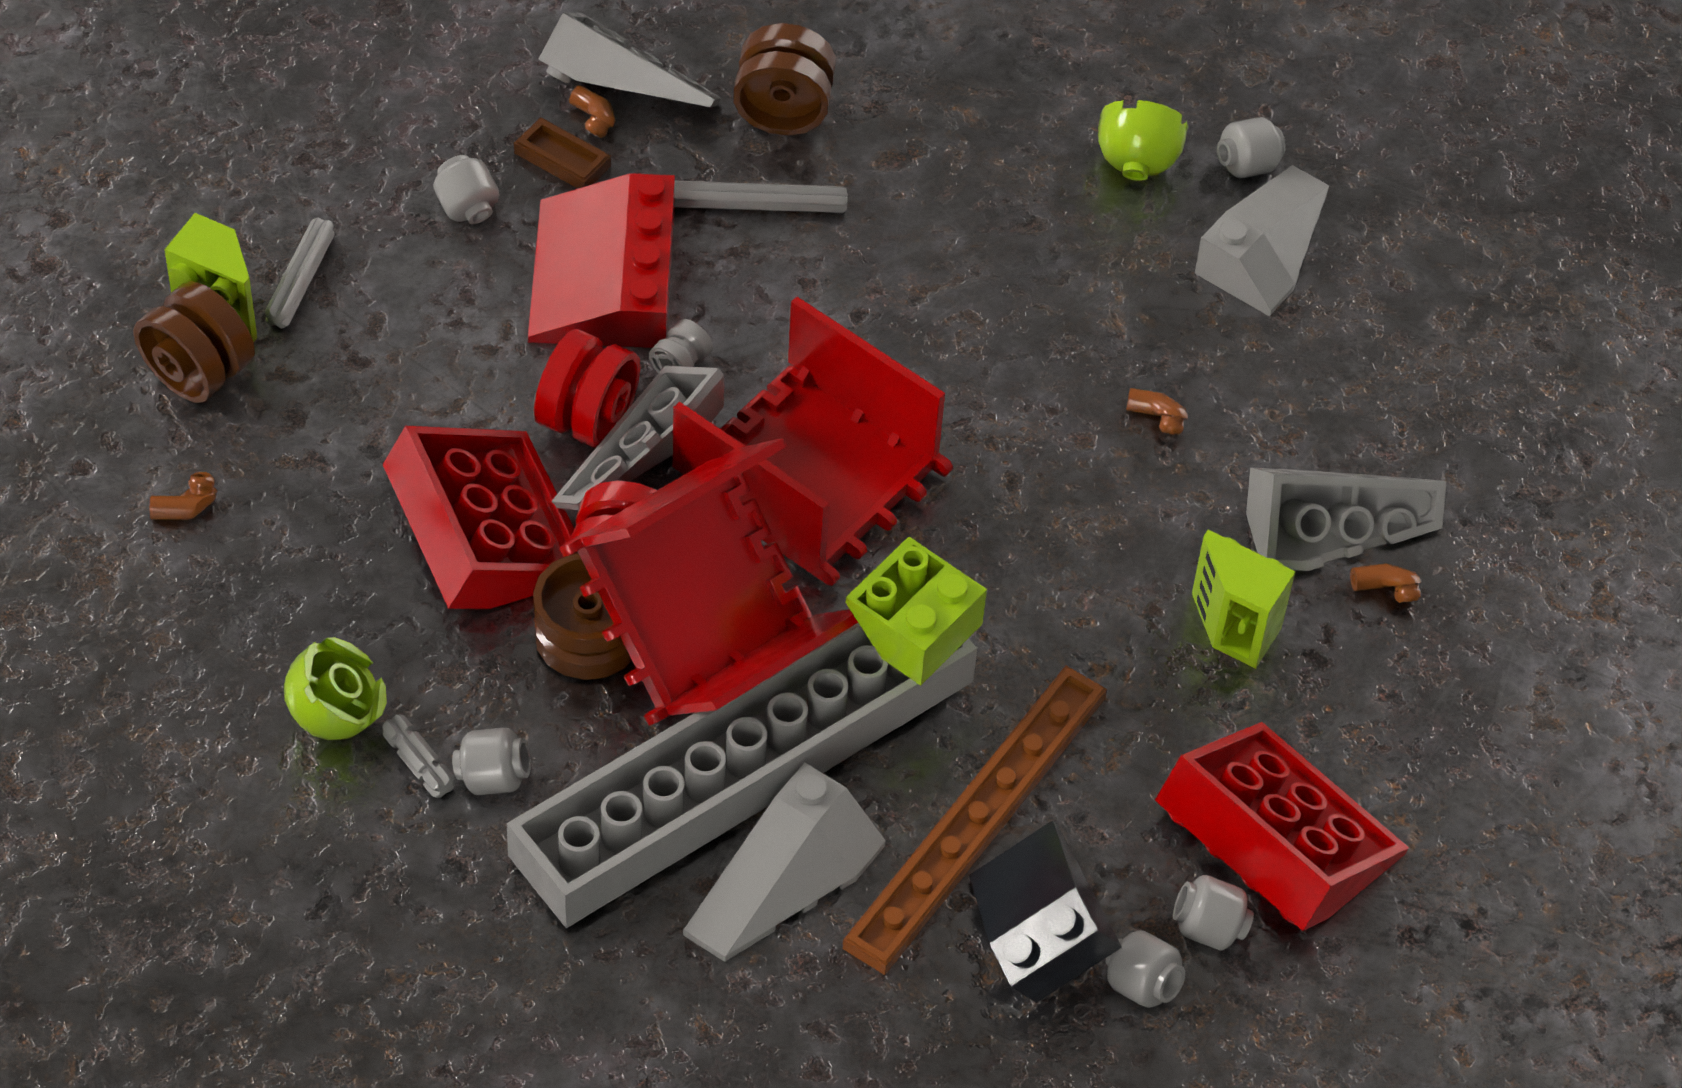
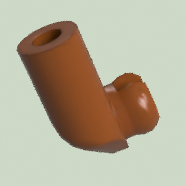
(598, 108)
(1161, 405)
(187, 505)
(1387, 575)

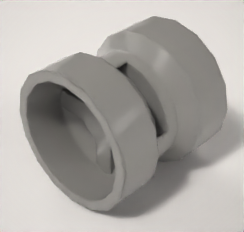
(685, 346)

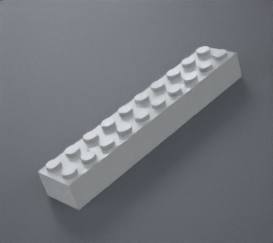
(716, 771)

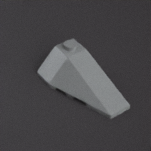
(599, 56)
(1263, 240)
(646, 430)

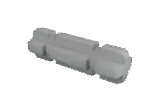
(418, 756)

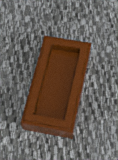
(562, 154)

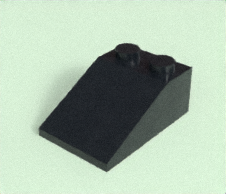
(1041, 914)

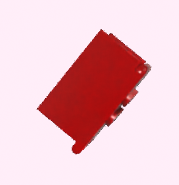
(854, 438)
(700, 589)

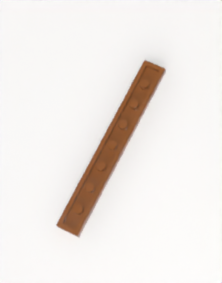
(973, 820)

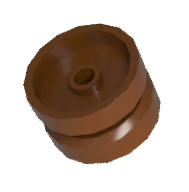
(784, 79)
(194, 341)
(572, 625)

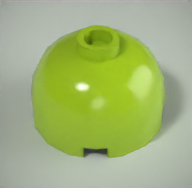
(1141, 138)
(333, 690)

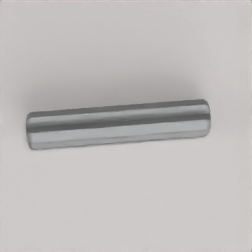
(299, 273)

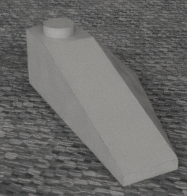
(1327, 516)
(794, 855)

